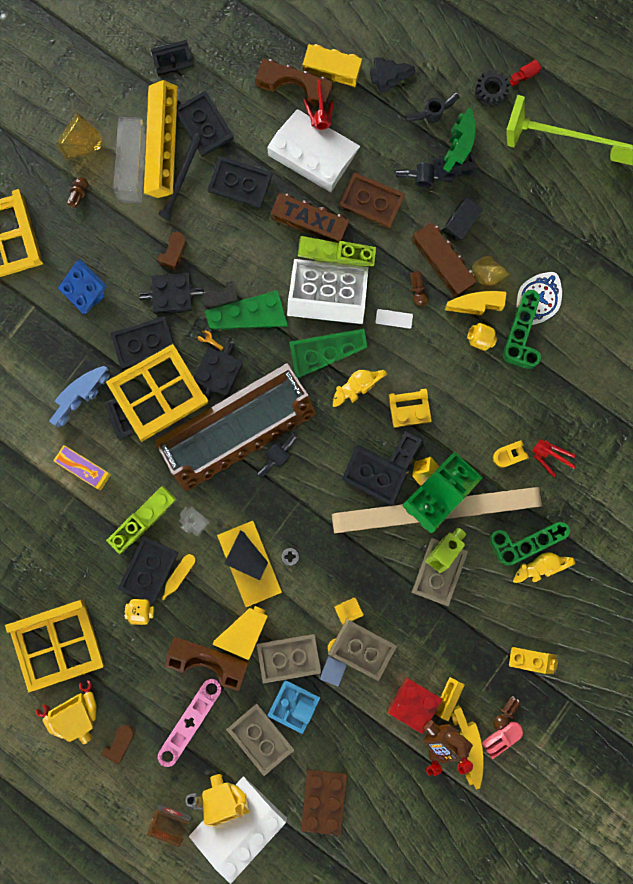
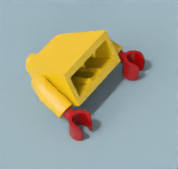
(73, 717)

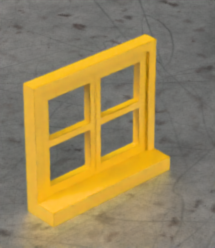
(25, 230)
(170, 416)
(48, 619)

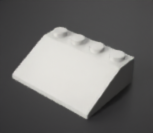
(312, 152)
(327, 291)
(238, 841)

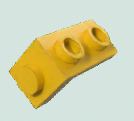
(533, 661)

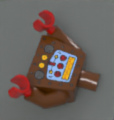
(446, 746)

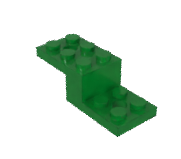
(442, 492)

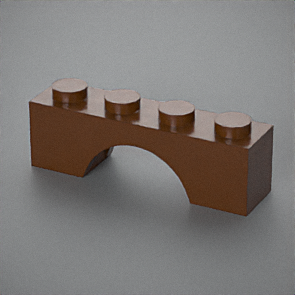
(273, 75)
(228, 668)

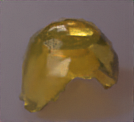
(489, 272)

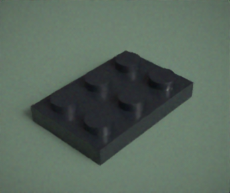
(201, 117)
(240, 182)
(141, 341)
(375, 475)
(148, 570)

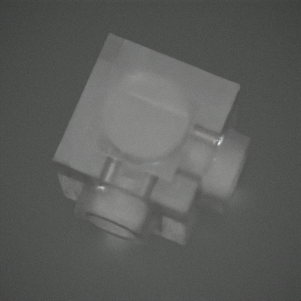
(193, 521)

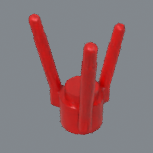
(321, 119)
(544, 448)

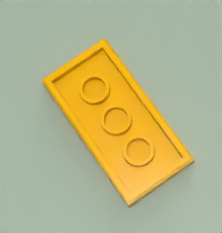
(250, 588)

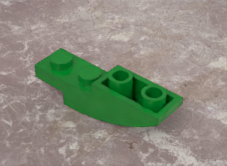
(461, 140)

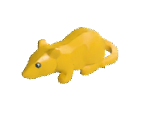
(359, 382)
(545, 563)

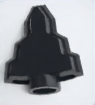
(389, 73)

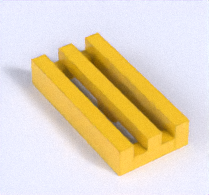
(450, 697)

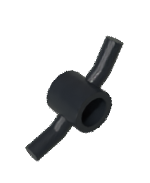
(433, 103)
(423, 175)
(278, 454)

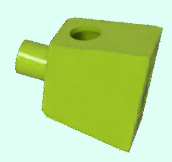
(442, 555)

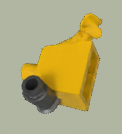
(220, 802)

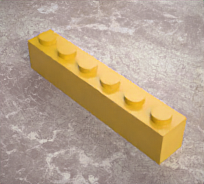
(160, 139)

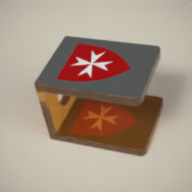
(163, 835)

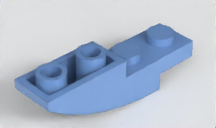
(83, 387)

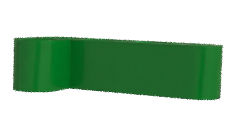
(524, 328)
(531, 541)

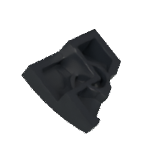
(246, 557)

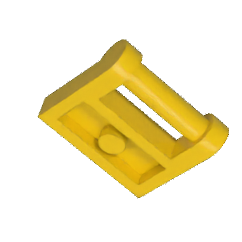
(410, 414)

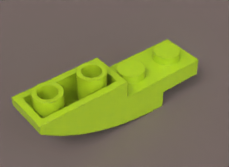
(338, 253)
(141, 520)

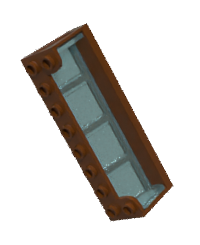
(235, 427)

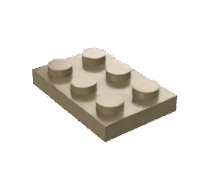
(436, 585)
(362, 649)
(288, 658)
(260, 739)

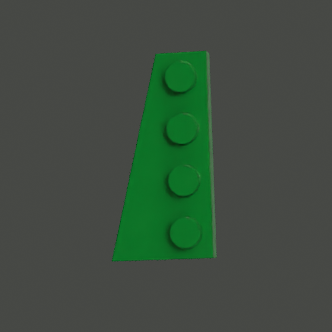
(249, 313)
(321, 351)

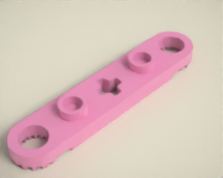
(181, 733)

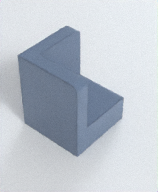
(333, 671)

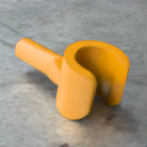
(209, 339)

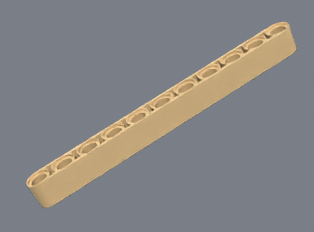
(469, 506)

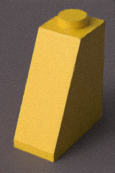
(243, 633)

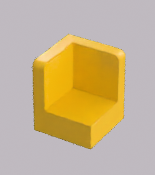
(424, 469)
(348, 610)

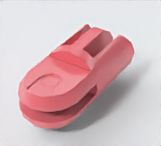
(503, 739)

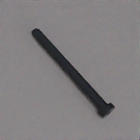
(180, 178)

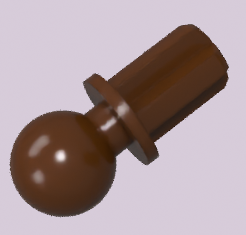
(77, 192)
(420, 298)
(510, 708)

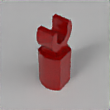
(525, 73)

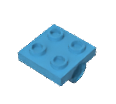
(293, 706)

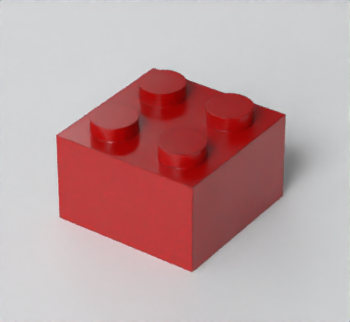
(414, 705)

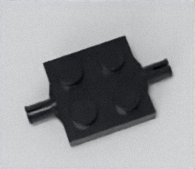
(171, 293)
(218, 371)

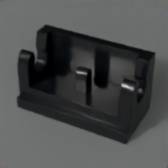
(172, 57)
(457, 170)
(461, 219)
(119, 421)
(407, 451)

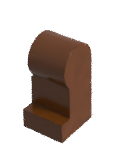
(174, 252)
(124, 737)

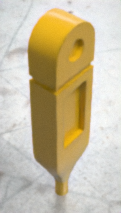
(179, 575)

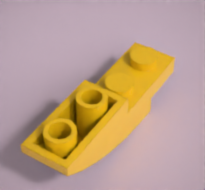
(471, 733)

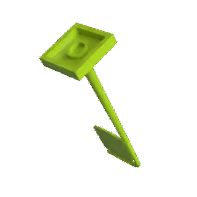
(619, 153)

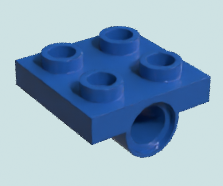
(82, 287)

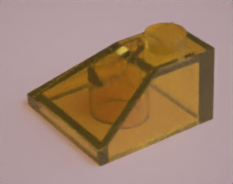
(79, 138)

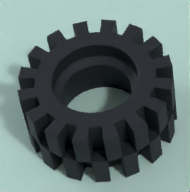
(494, 78)

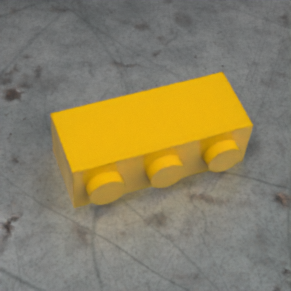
(332, 64)

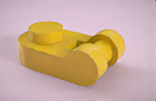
(503, 456)

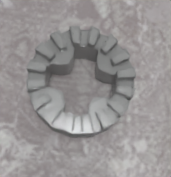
(294, 552)

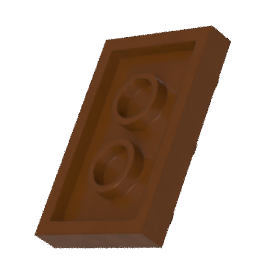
(372, 200)
(323, 802)

